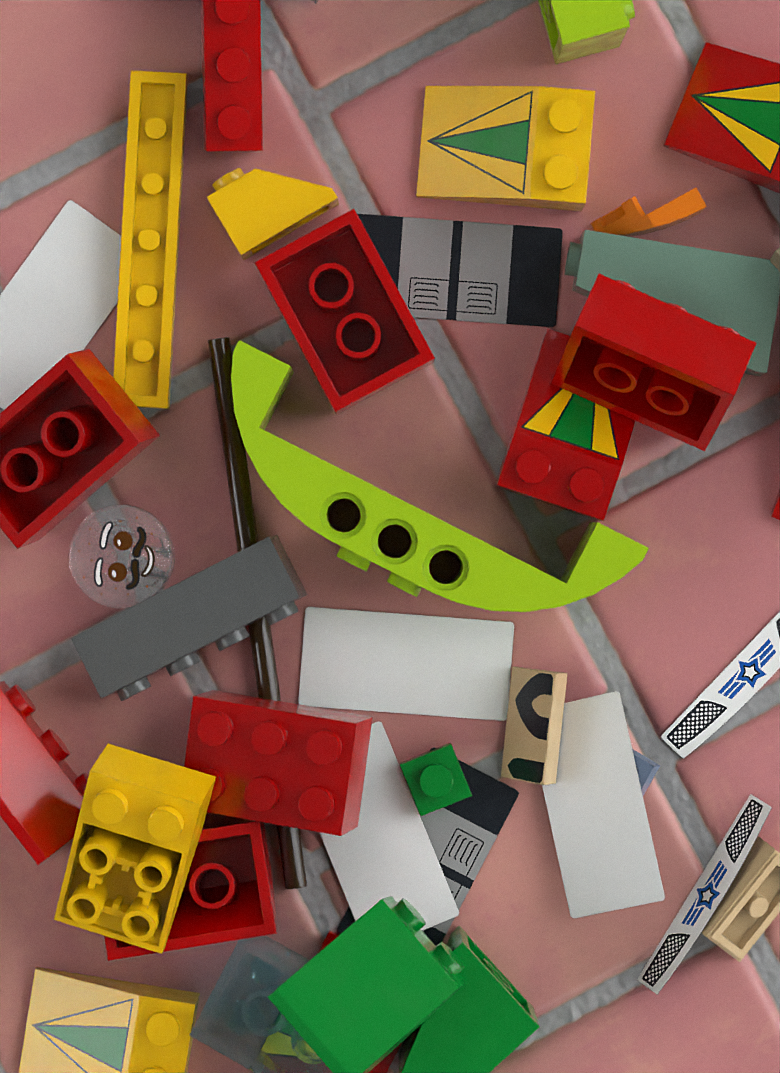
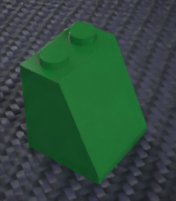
(369, 988)
(475, 1025)

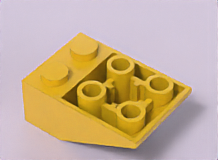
(133, 847)

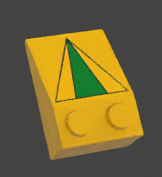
(506, 145)
(106, 1026)

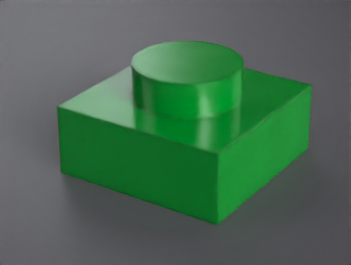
(435, 779)

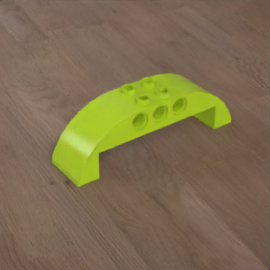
(486, 574)

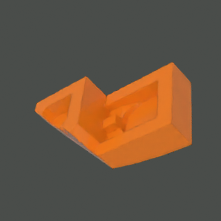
(631, 220)

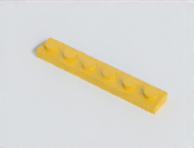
(150, 236)

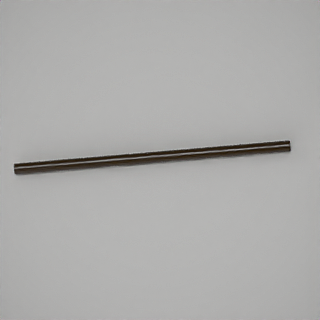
(247, 535)

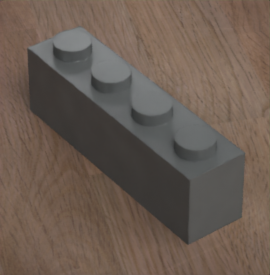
(189, 617)

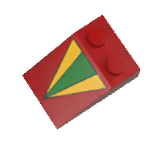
(731, 116)
(563, 444)

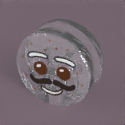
(121, 556)

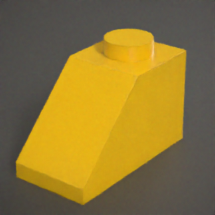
(266, 207)

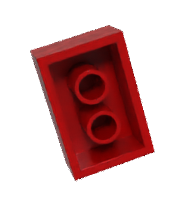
(345, 311)
(653, 362)
(64, 444)
(280, 760)

